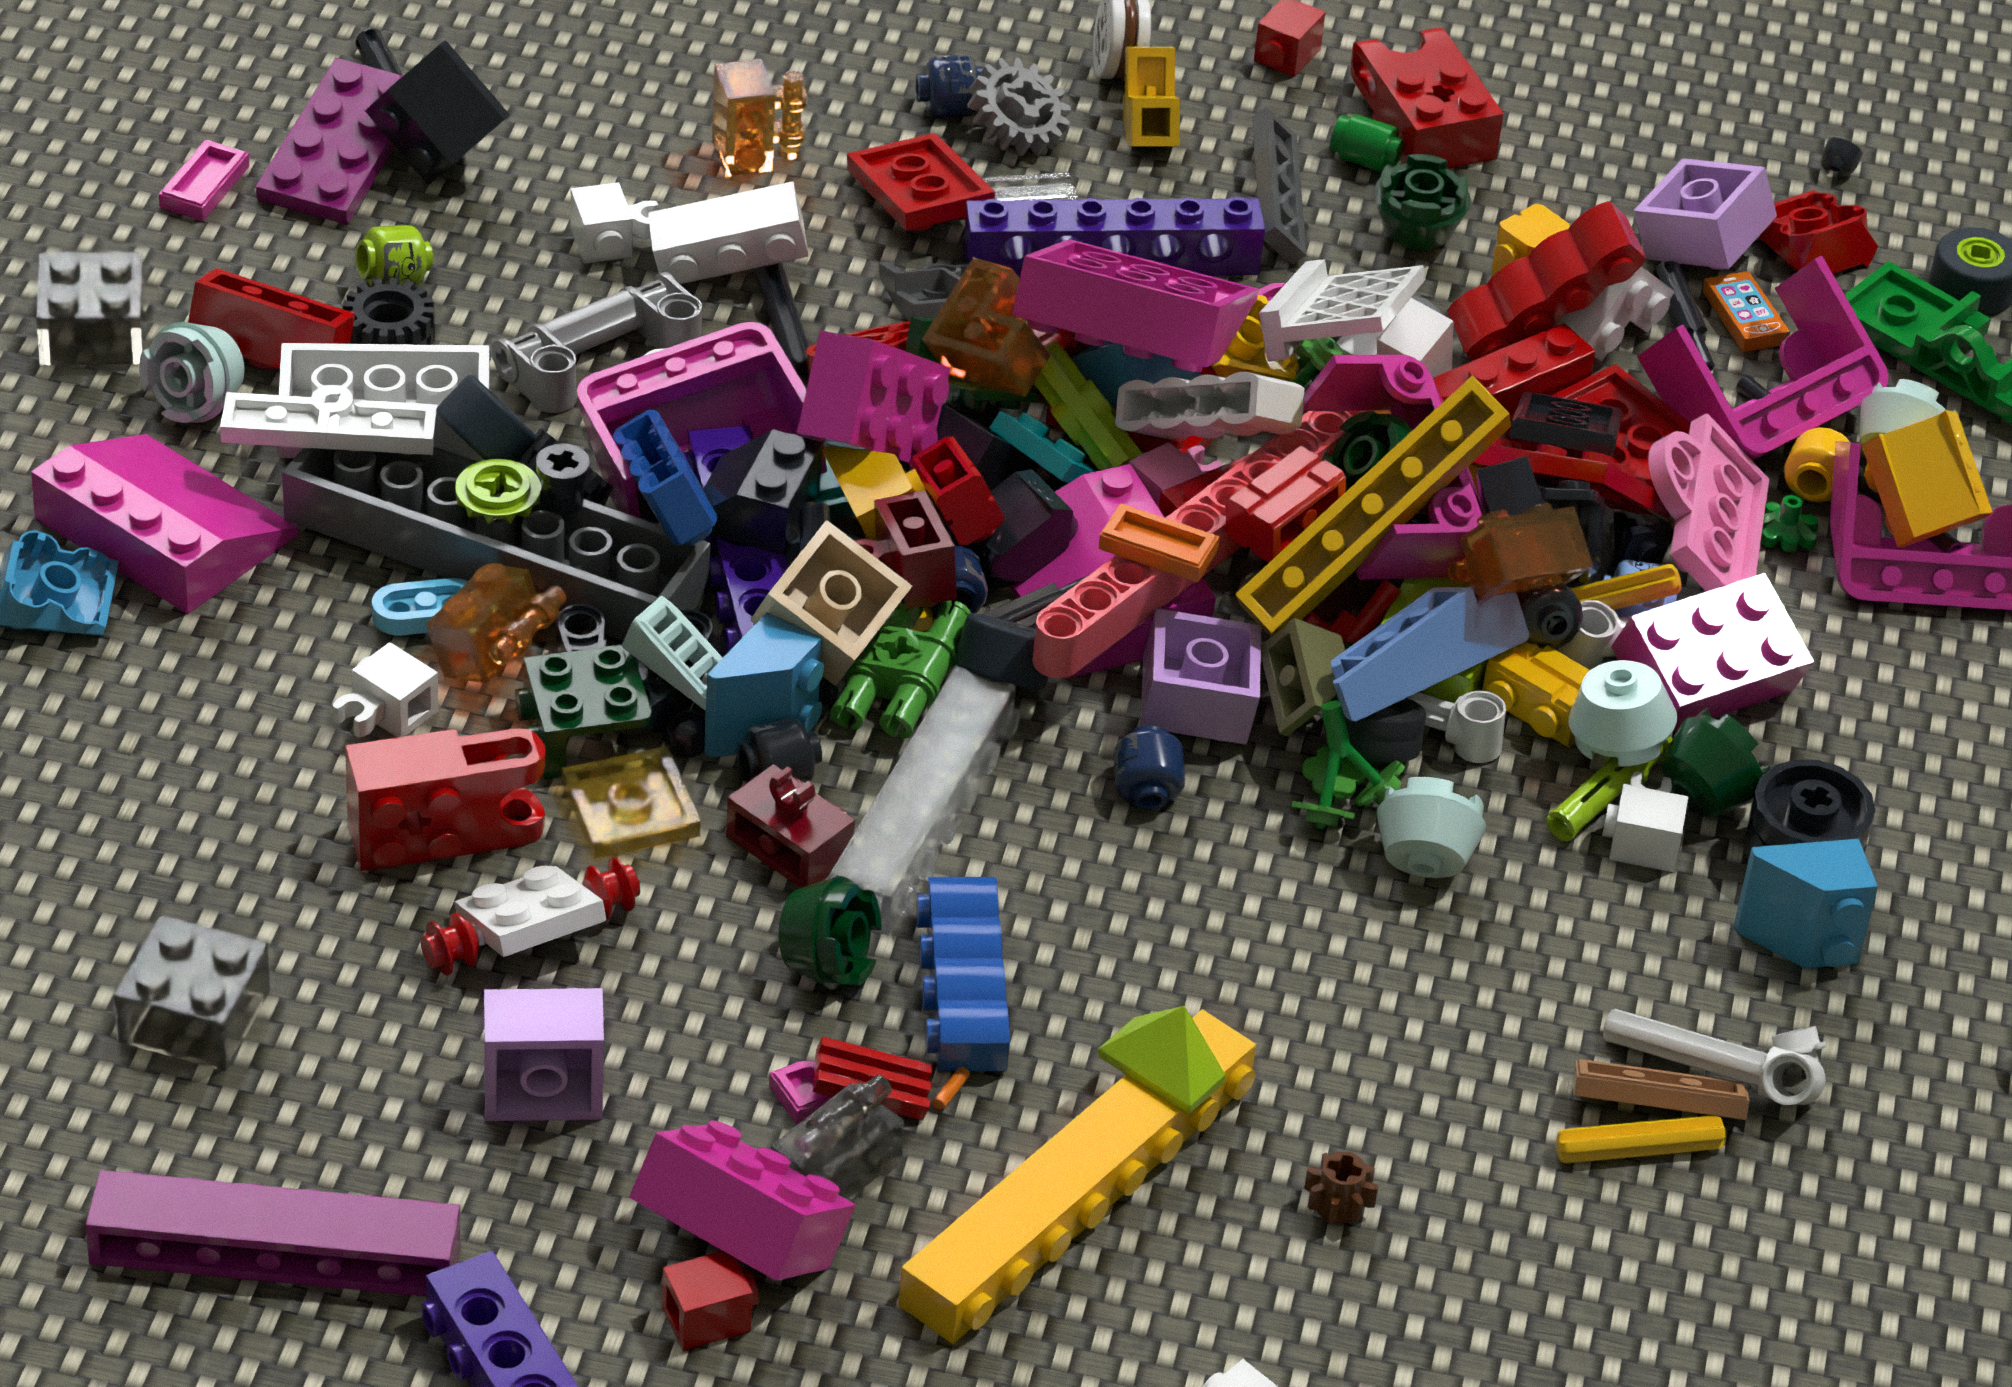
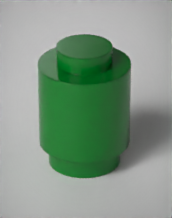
(1366, 142)

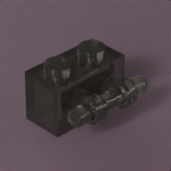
(847, 1138)

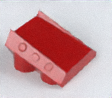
(1817, 227)

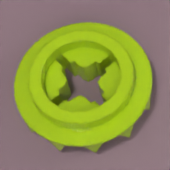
(482, 480)

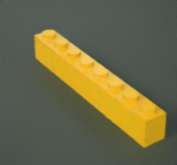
(1061, 1192)

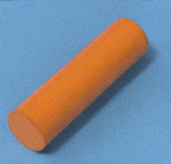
(951, 1088)

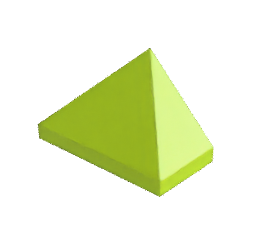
(1167, 1057)

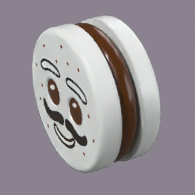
(1116, 27)

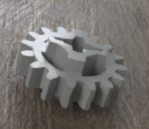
(1019, 106)

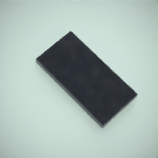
(1566, 423)

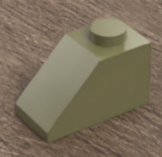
(1299, 671)

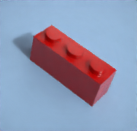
(265, 316)

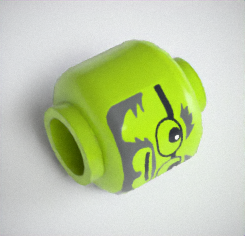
(393, 253)

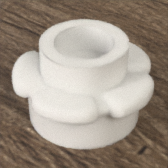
(1799, 1041)

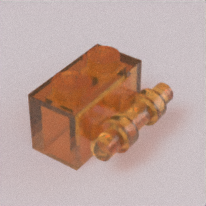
(745, 117)
(1522, 551)
(491, 621)

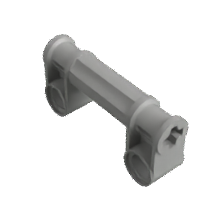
(545, 358)

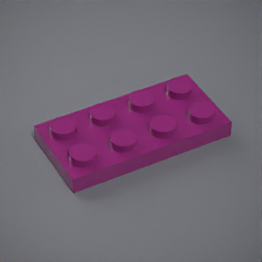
(331, 147)

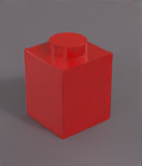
(1289, 36)
(708, 1299)

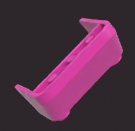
(1827, 363)
(698, 385)
(1409, 392)
(1921, 572)

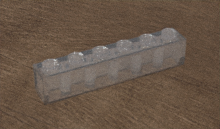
(928, 790)

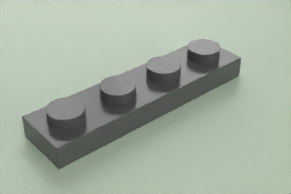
(1279, 186)

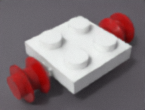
(528, 912)

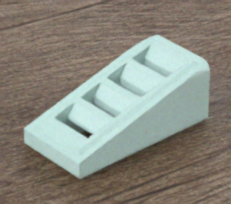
(650, 642)

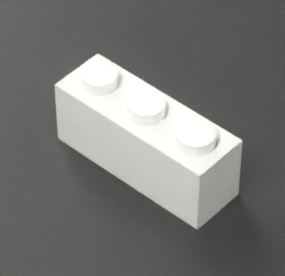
(729, 233)

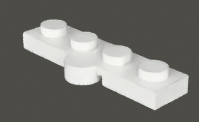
(329, 422)

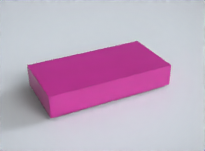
(204, 180)

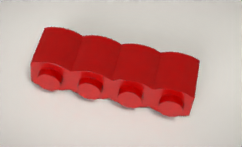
(1553, 280)

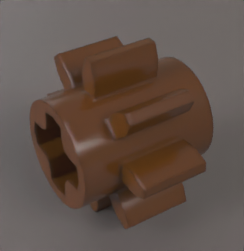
(1341, 1187)

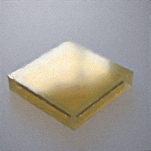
(630, 802)

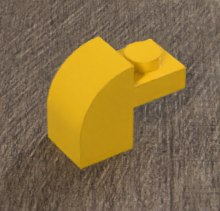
(1149, 98)

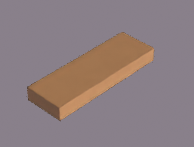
(1660, 1089)

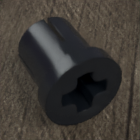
(562, 477)

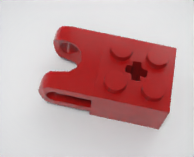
(1430, 98)
(442, 795)

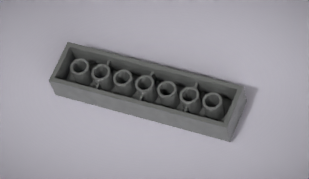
(411, 514)

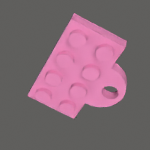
(1715, 502)

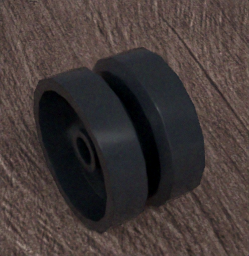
(1808, 804)

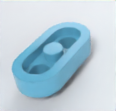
(408, 606)

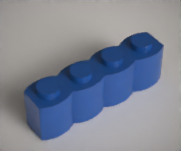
(665, 478)
(965, 974)

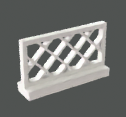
(1334, 305)

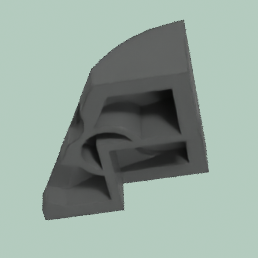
(921, 290)

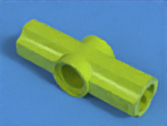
(1084, 411)

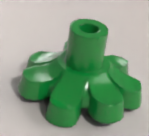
(1788, 525)

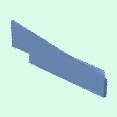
(1425, 645)

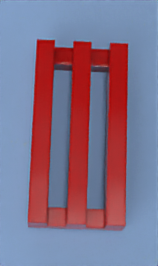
(863, 1065)

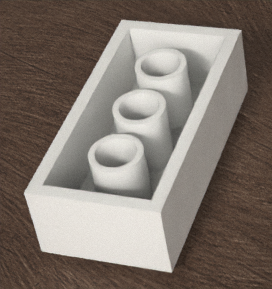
(385, 374)

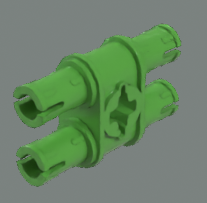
(901, 667)

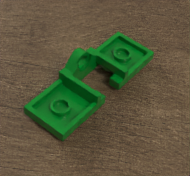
(1922, 330)

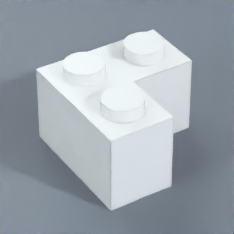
(1638, 300)
(1413, 332)

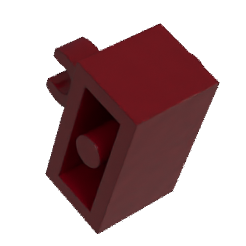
(915, 547)
(788, 826)

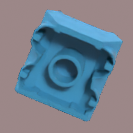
(55, 587)

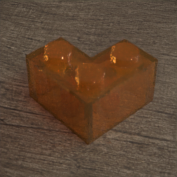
(981, 337)

